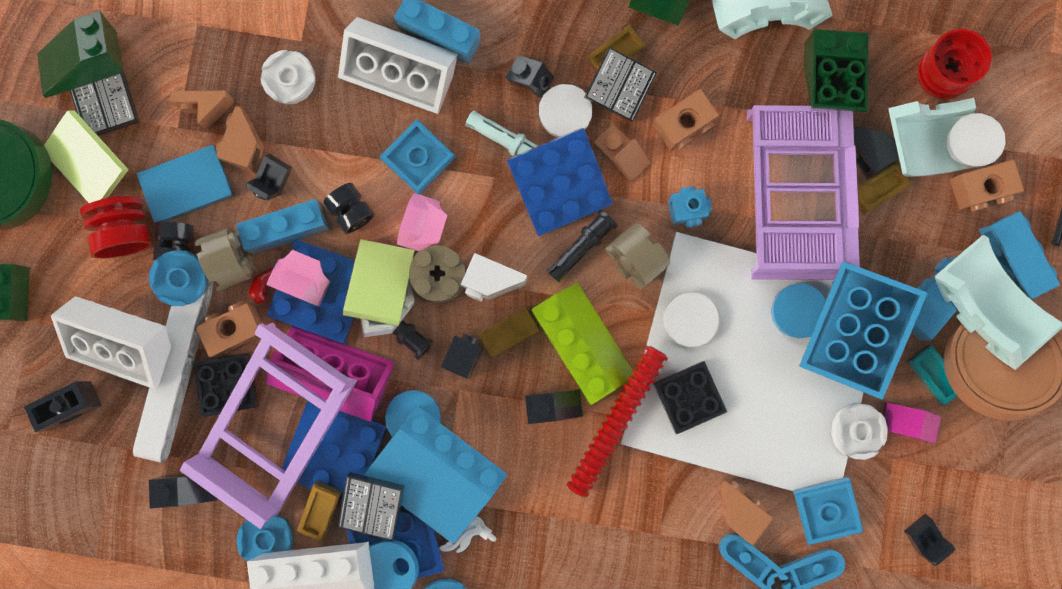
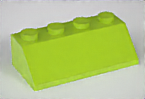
(583, 343)

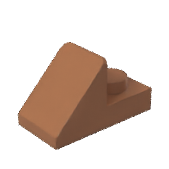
(210, 104)
(622, 153)

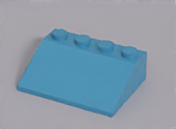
(863, 329)
(440, 472)

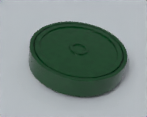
(23, 175)

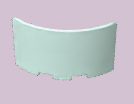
(743, 16)
(923, 133)
(995, 305)

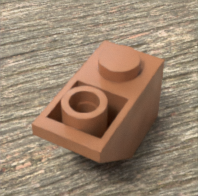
(240, 143)
(741, 514)

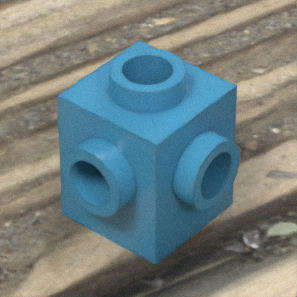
(682, 213)

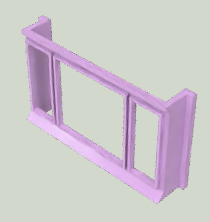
(227, 485)

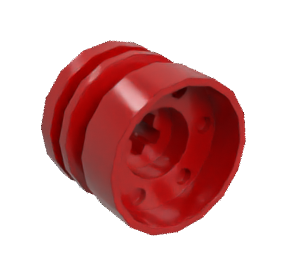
(954, 64)
(116, 227)

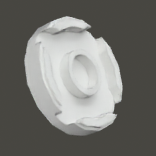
(288, 77)
(564, 110)
(975, 140)
(691, 319)
(859, 431)

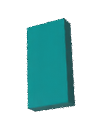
(930, 368)

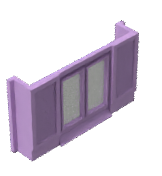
(804, 192)

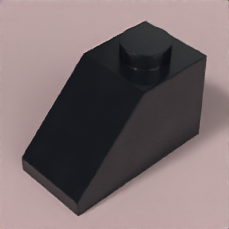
(873, 150)
(553, 406)
(176, 492)

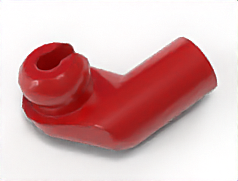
(258, 286)

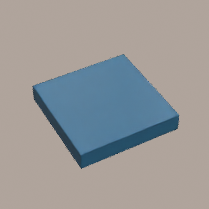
(417, 157)
(828, 511)

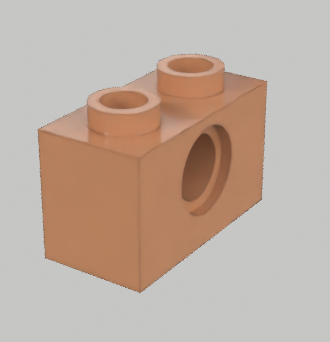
(694, 107)
(1001, 178)
(214, 332)

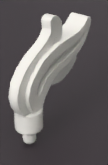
(476, 527)

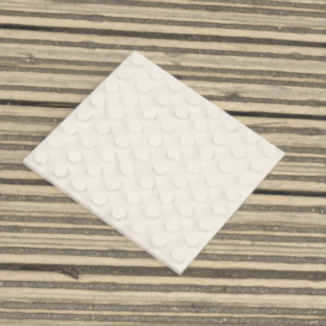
(776, 411)

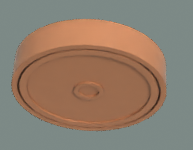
(995, 387)

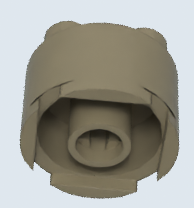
(638, 255)
(225, 259)
(426, 263)

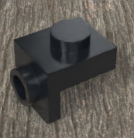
(530, 75)
(270, 178)
(929, 541)

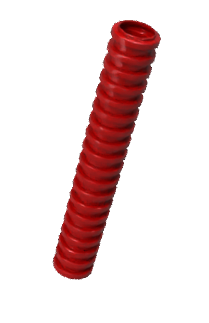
(616, 422)

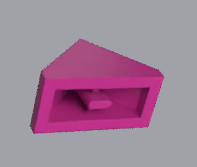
(911, 422)

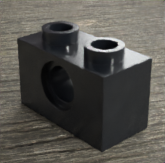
(462, 356)
(62, 406)

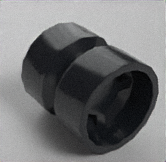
(343, 200)
(170, 233)

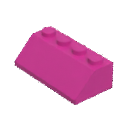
(368, 369)

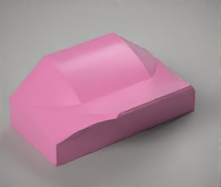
(421, 223)
(300, 277)

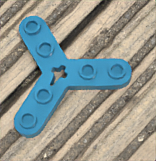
(804, 571)

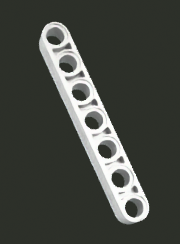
(166, 401)

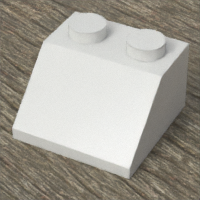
(490, 279)

